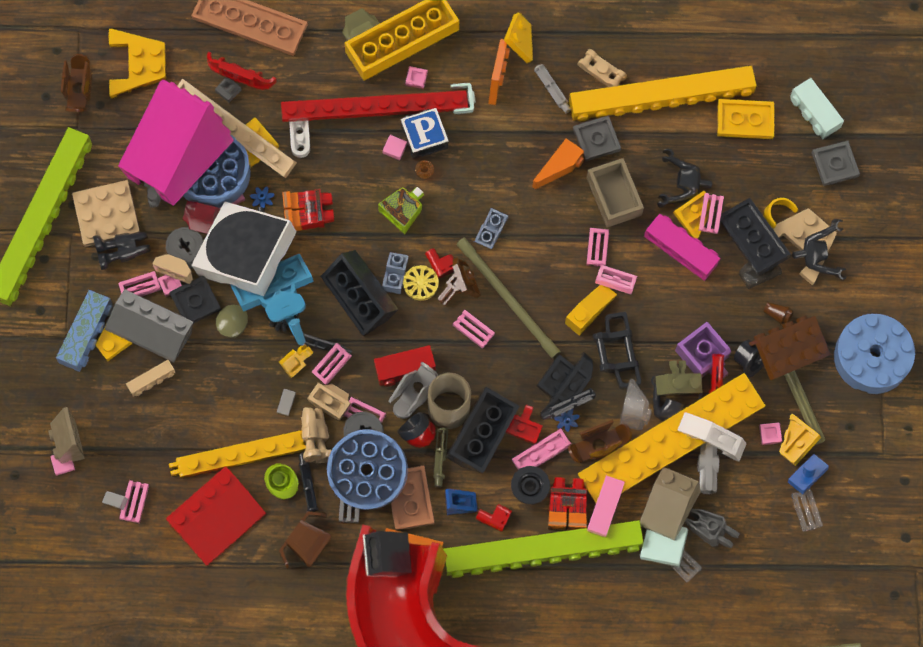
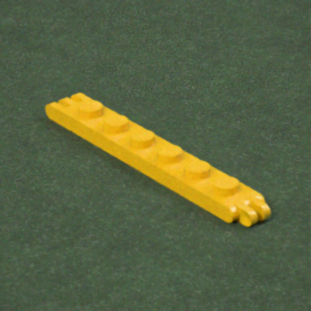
(238, 454)

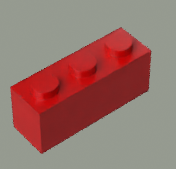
(395, 366)

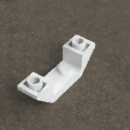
(713, 434)

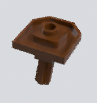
(460, 282)

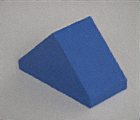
(460, 501)

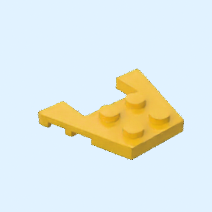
(146, 62)

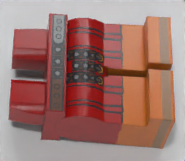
(306, 209)
(568, 499)

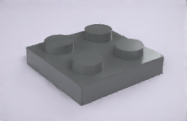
(597, 138)
(835, 163)

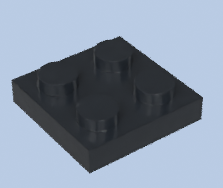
(195, 300)

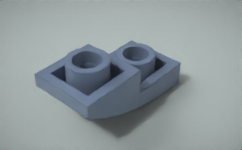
(491, 228)
(395, 272)

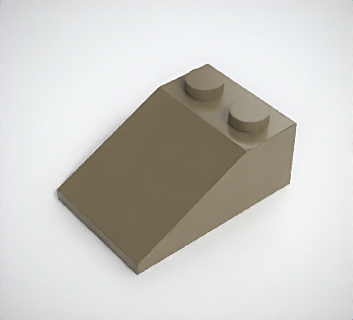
(66, 437)
(670, 503)

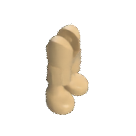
(314, 431)

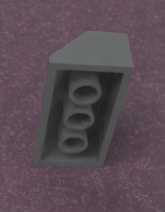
(149, 325)

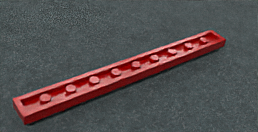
(372, 106)

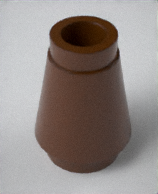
(778, 312)

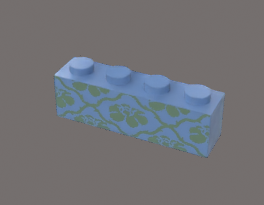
(84, 331)

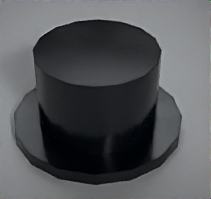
(748, 358)
(530, 485)

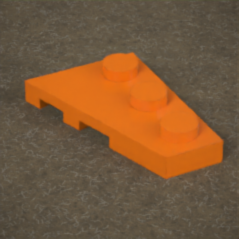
(500, 66)

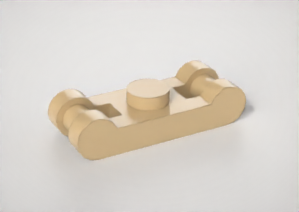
(602, 69)

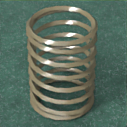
(449, 383)

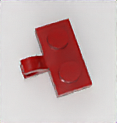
(524, 428)

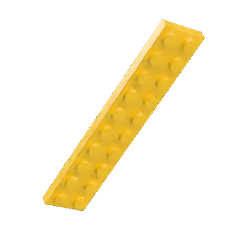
(666, 444)

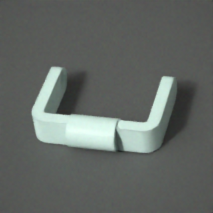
(471, 98)

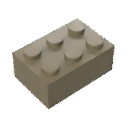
(615, 192)

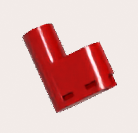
(441, 266)
(497, 520)

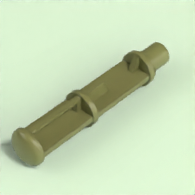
(440, 455)

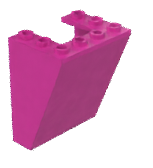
(174, 142)

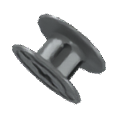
(189, 238)
(362, 419)

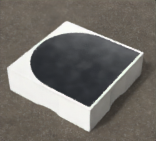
(244, 248)

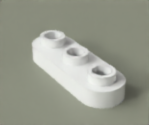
(300, 140)

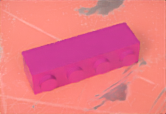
(682, 246)

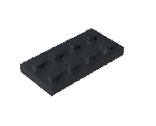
(754, 236)

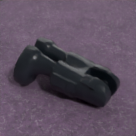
(126, 248)

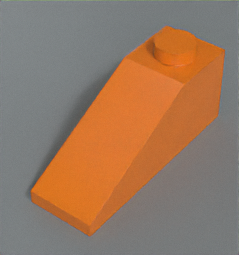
(561, 163)

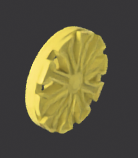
(420, 283)

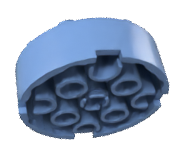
(225, 181)
(878, 335)
(370, 490)

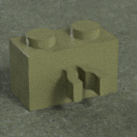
(678, 382)

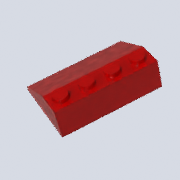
(215, 516)

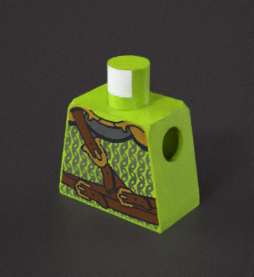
(402, 208)

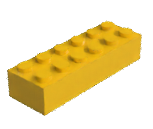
(401, 37)

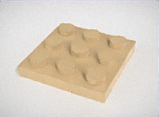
(105, 212)

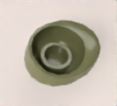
(231, 321)

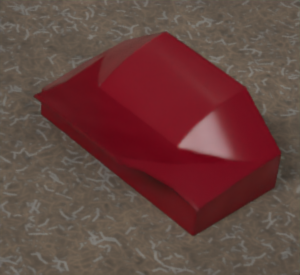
(200, 216)

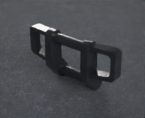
(626, 334)

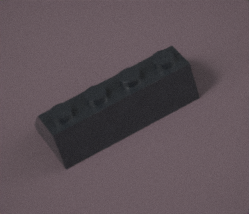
(359, 292)
(482, 431)

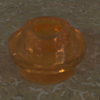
(424, 164)

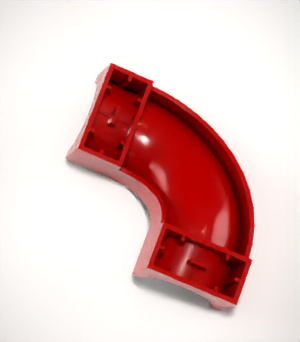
(399, 608)

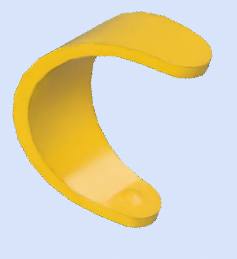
(782, 201)

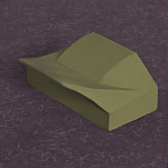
(358, 23)

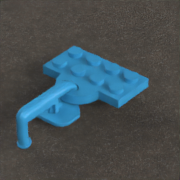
(281, 296)

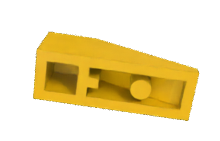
(589, 309)

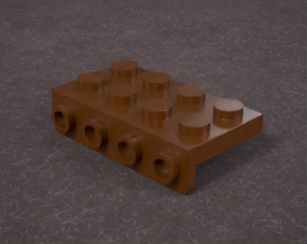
(791, 347)

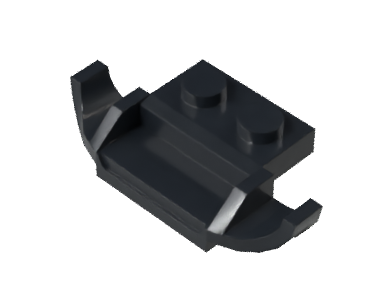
(564, 379)

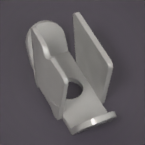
(410, 398)

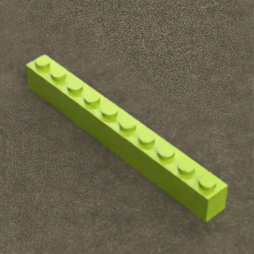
(41, 212)
(542, 548)

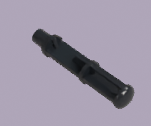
(321, 344)
(568, 404)
(308, 485)

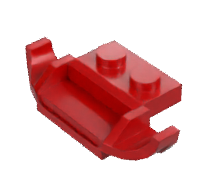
(235, 72)

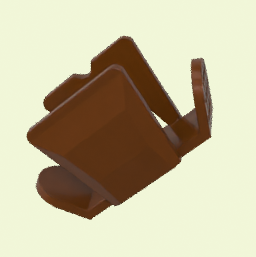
(79, 75)
(613, 440)
(306, 540)

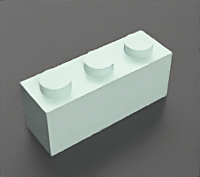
(816, 108)

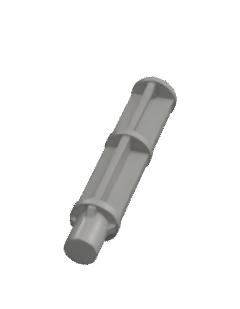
(552, 87)

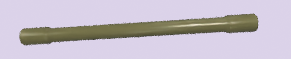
(545, 342)

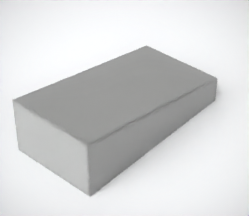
(286, 402)
(115, 500)

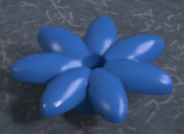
(262, 200)
(563, 420)

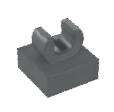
(227, 89)

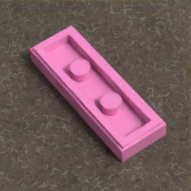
(542, 450)
(605, 506)

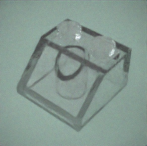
(635, 407)

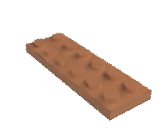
(252, 23)

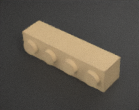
(150, 378)

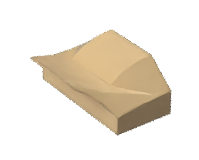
(173, 267)
(330, 399)

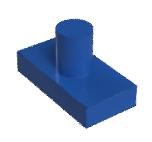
(808, 474)

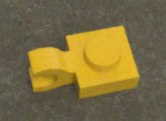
(294, 361)

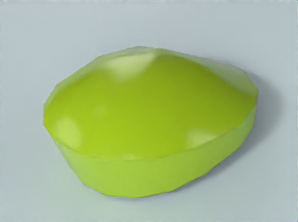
(281, 481)

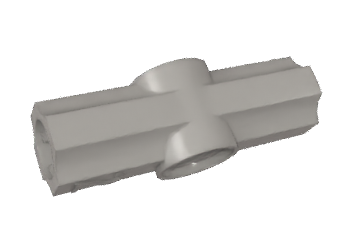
(708, 468)

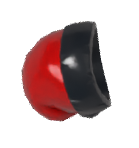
(418, 430)

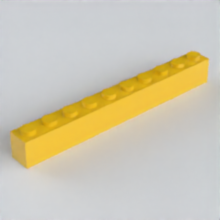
(662, 93)

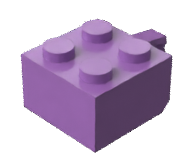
(699, 347)

